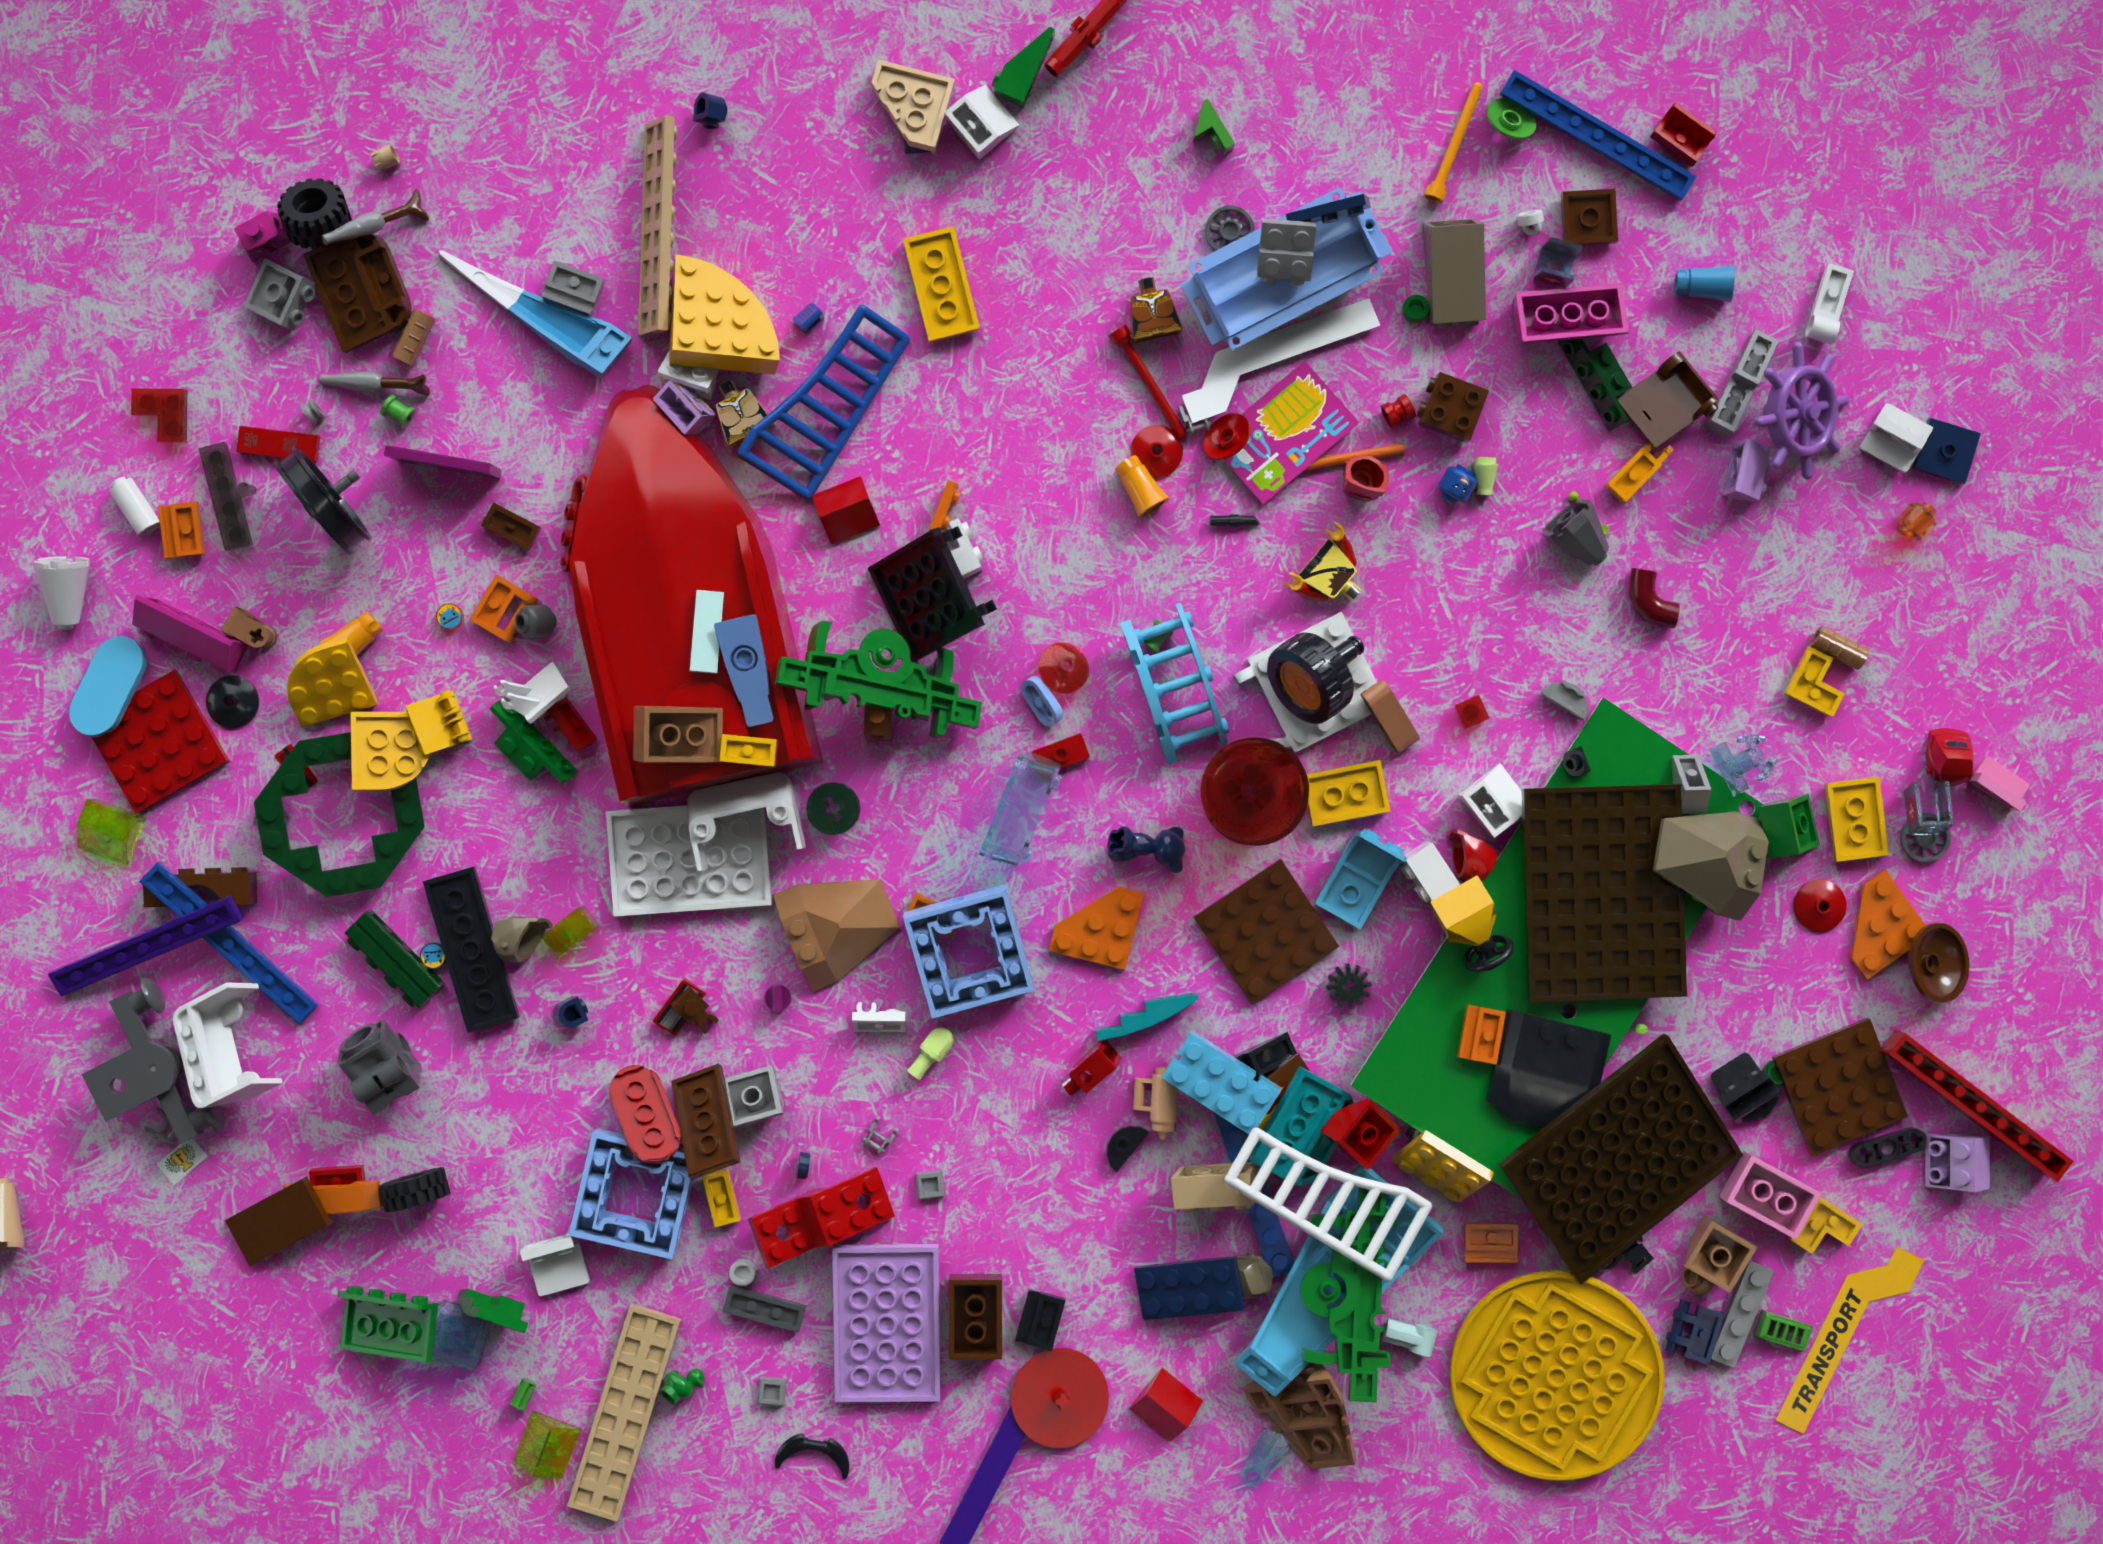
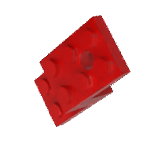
(821, 1217)

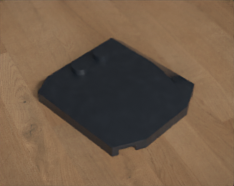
(1544, 1067)

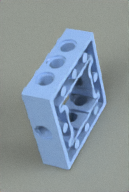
(979, 988)
(596, 1224)

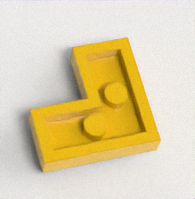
(1807, 683)
(1827, 1219)

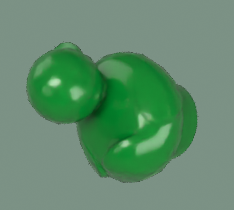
(680, 1388)

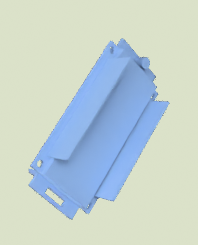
(1250, 308)

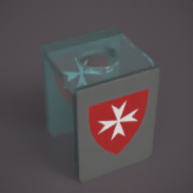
(1565, 254)
(1915, 823)

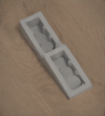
(1742, 383)

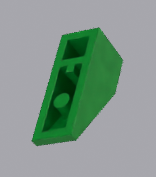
(1022, 70)

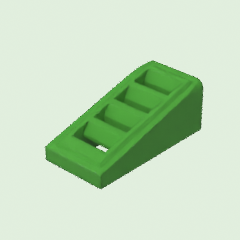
(1764, 1323)

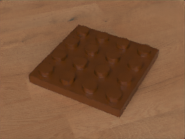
(1266, 931)
(1839, 1086)

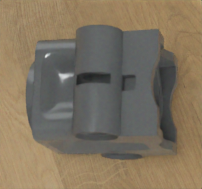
(378, 1065)

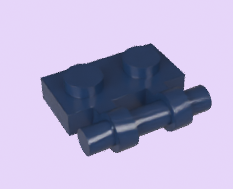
(1702, 1334)

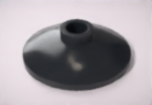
(244, 705)

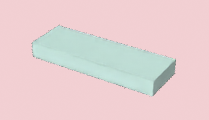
(704, 638)

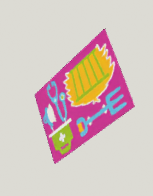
(1289, 431)

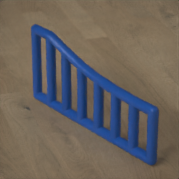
(800, 395)

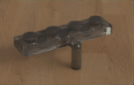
(227, 496)

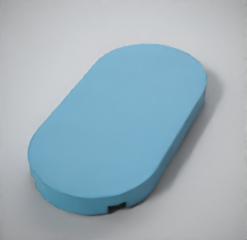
(107, 686)

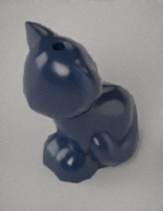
(1166, 847)

